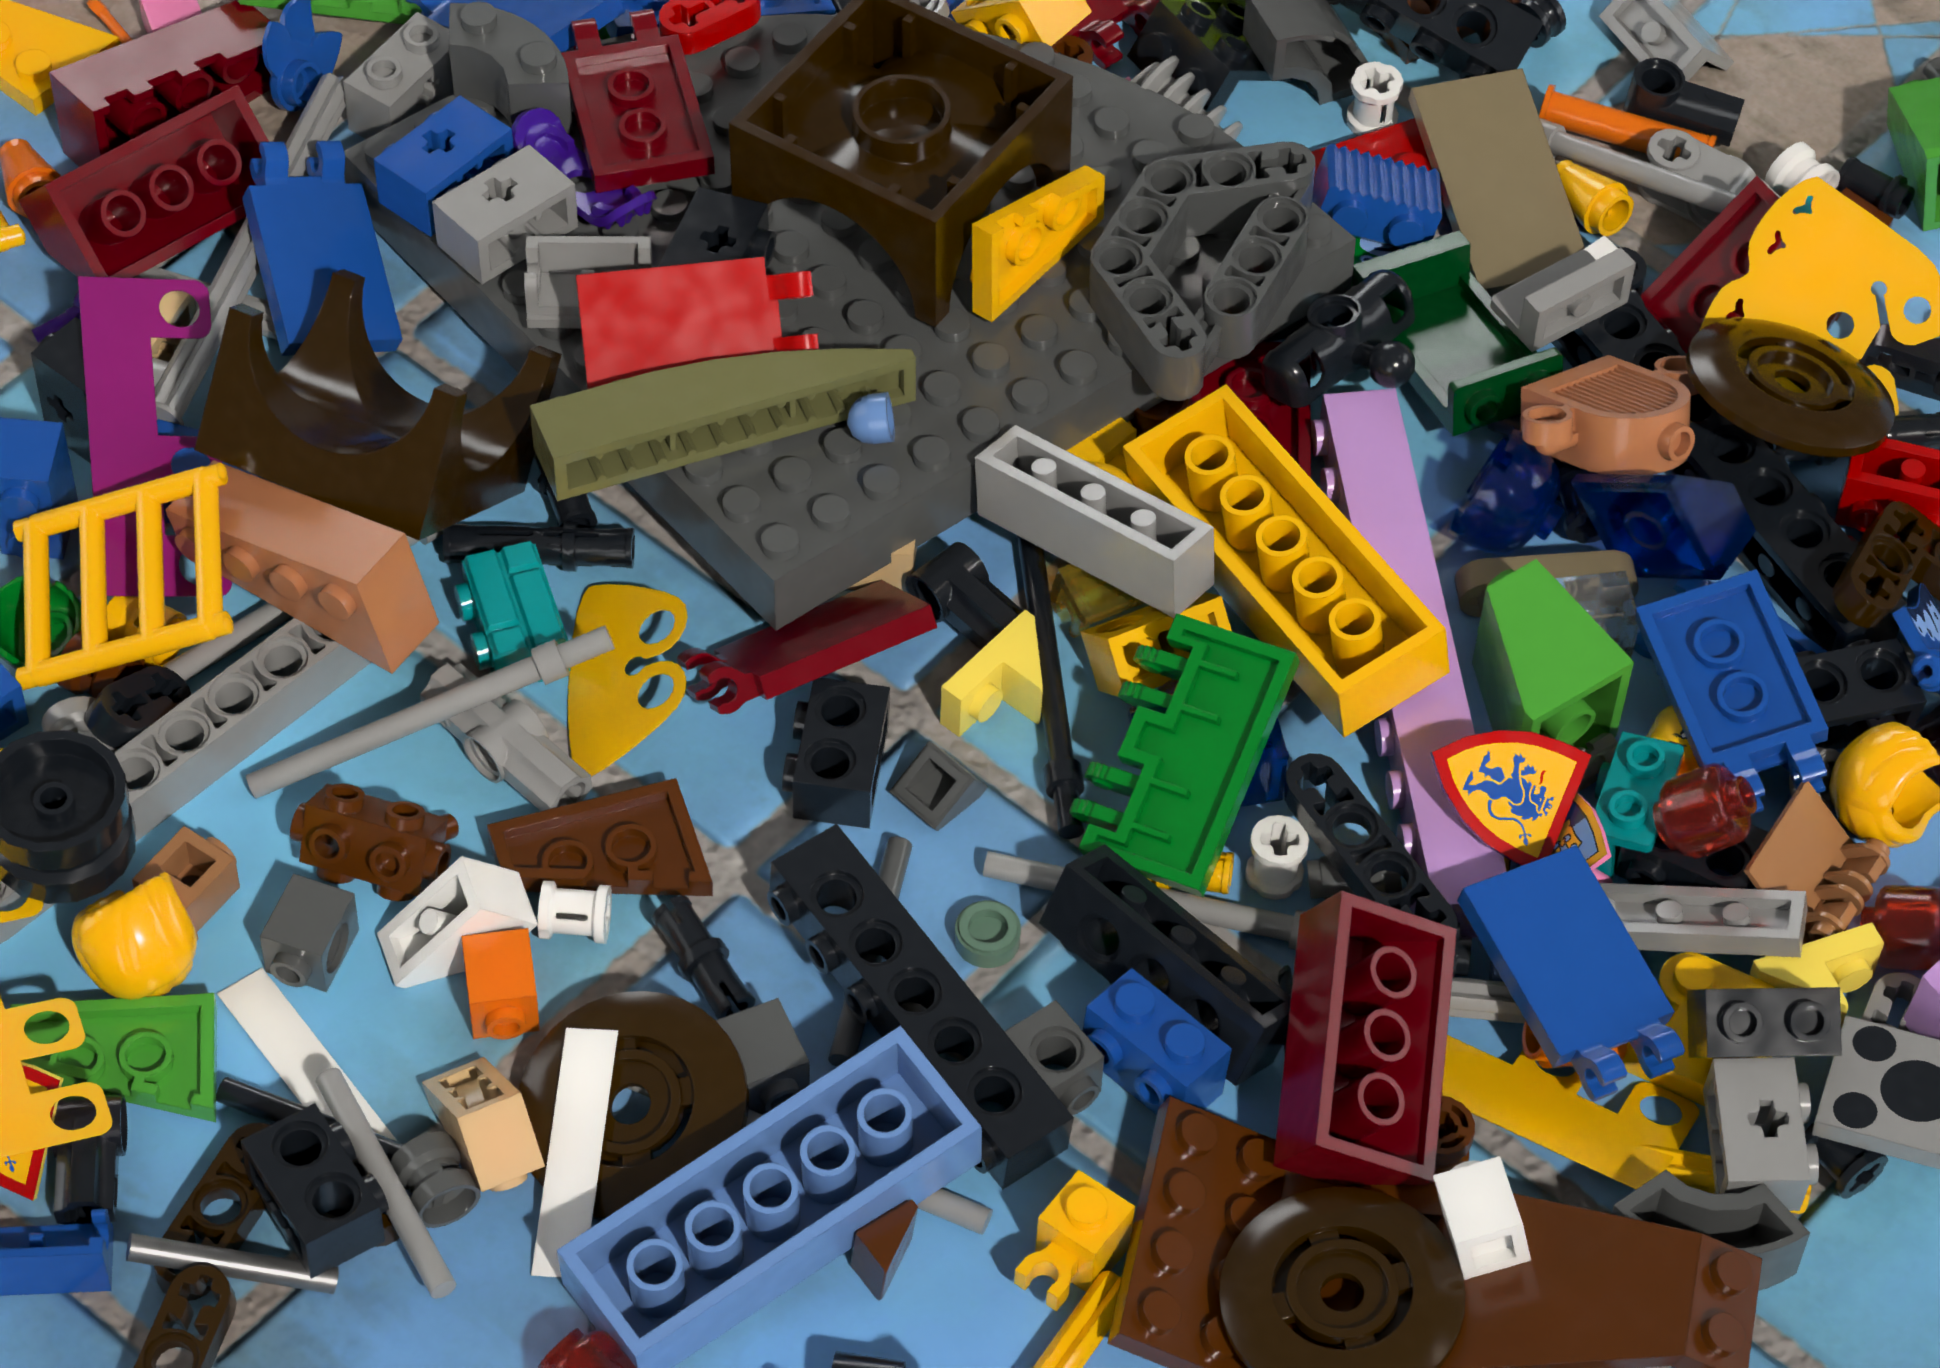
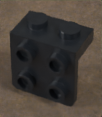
(1205, 41)

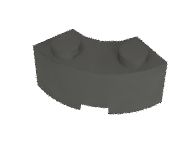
(1305, 44)
(506, 62)
(1746, 1220)

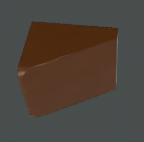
(882, 1245)

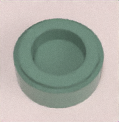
(987, 934)

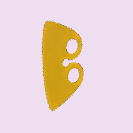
(602, 698)

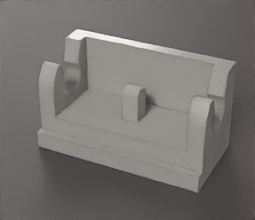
(558, 259)

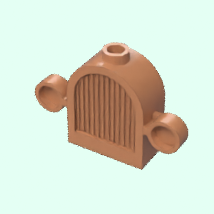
(1612, 416)

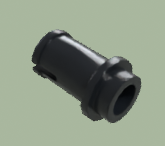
(1879, 189)

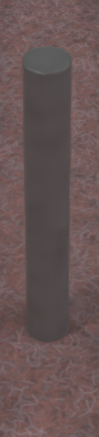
(230, 1262)

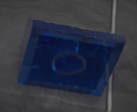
(1668, 522)

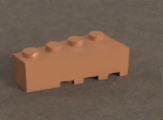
(318, 566)

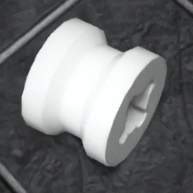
(1797, 165)

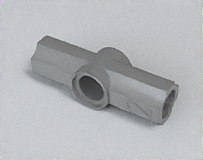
(511, 745)

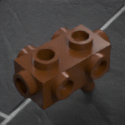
(373, 840)

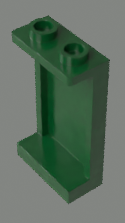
(1463, 352)

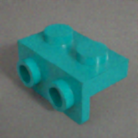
(1629, 790)

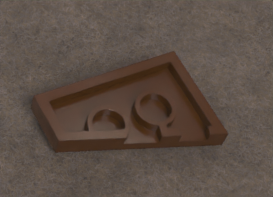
(626, 839)

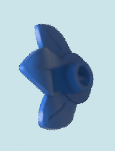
(297, 55)

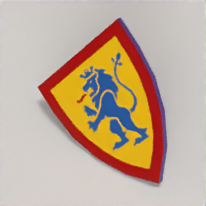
(1512, 788)

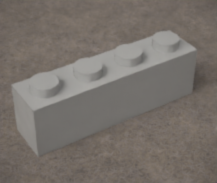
(1095, 521)

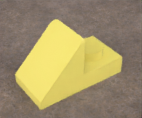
(1000, 671)
(1833, 961)

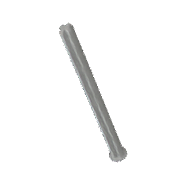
(241, 263)

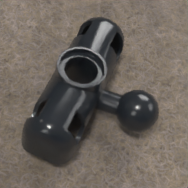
(1342, 337)

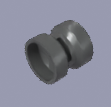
(433, 1175)

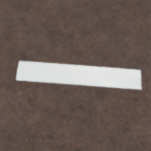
(288, 1042)
(574, 1144)

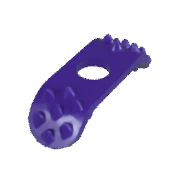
(547, 136)

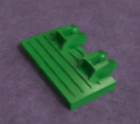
(1191, 752)

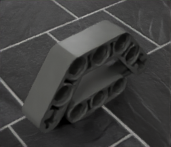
(1248, 189)

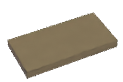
(1496, 175)

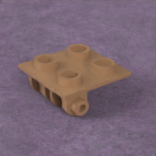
(1816, 855)

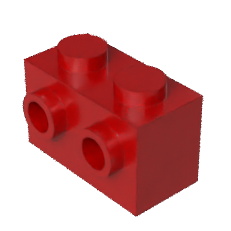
(1888, 475)

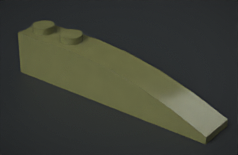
(705, 411)

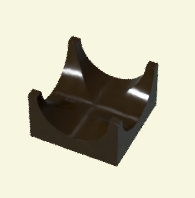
(904, 133)
(354, 435)

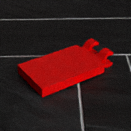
(684, 316)

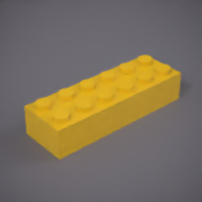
(1293, 561)

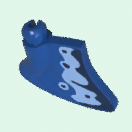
(1922, 631)

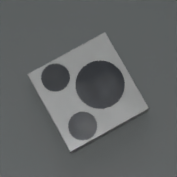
(1884, 1093)

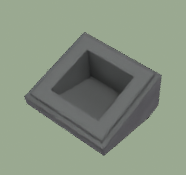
(937, 786)

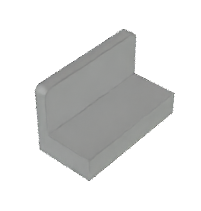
(1665, 32)
(1565, 296)

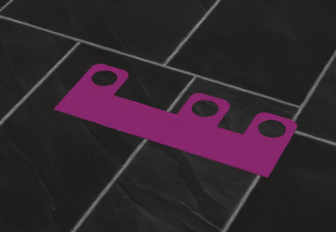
(121, 409)

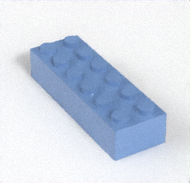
(770, 1204)

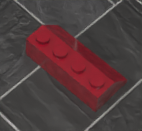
(151, 192)
(1365, 1045)

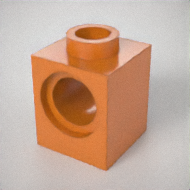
(500, 984)

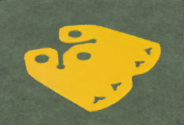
(1831, 269)

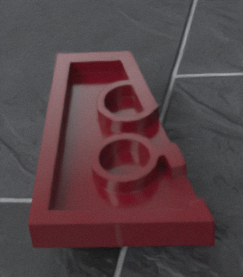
(1709, 263)

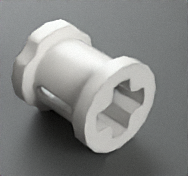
(1382, 92)
(1277, 851)
(574, 912)

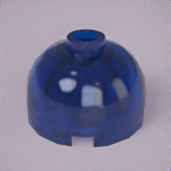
(1510, 499)

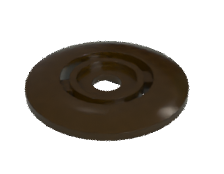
(1843, 402)
(677, 1059)
(1297, 1247)

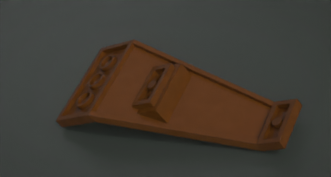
(1590, 1297)

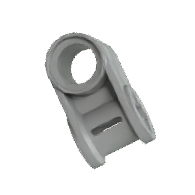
(1699, 163)

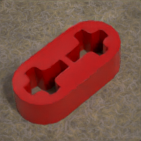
(707, 22)

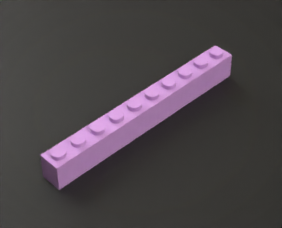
(1377, 490)

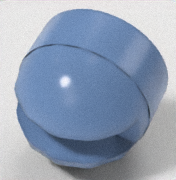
(872, 419)

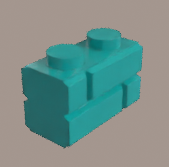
(509, 605)

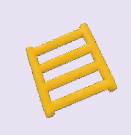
(153, 635)

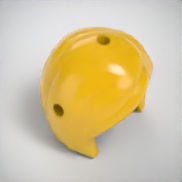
(1883, 785)
(136, 940)

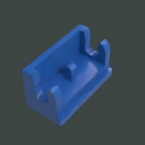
(57, 1257)

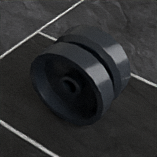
(63, 817)

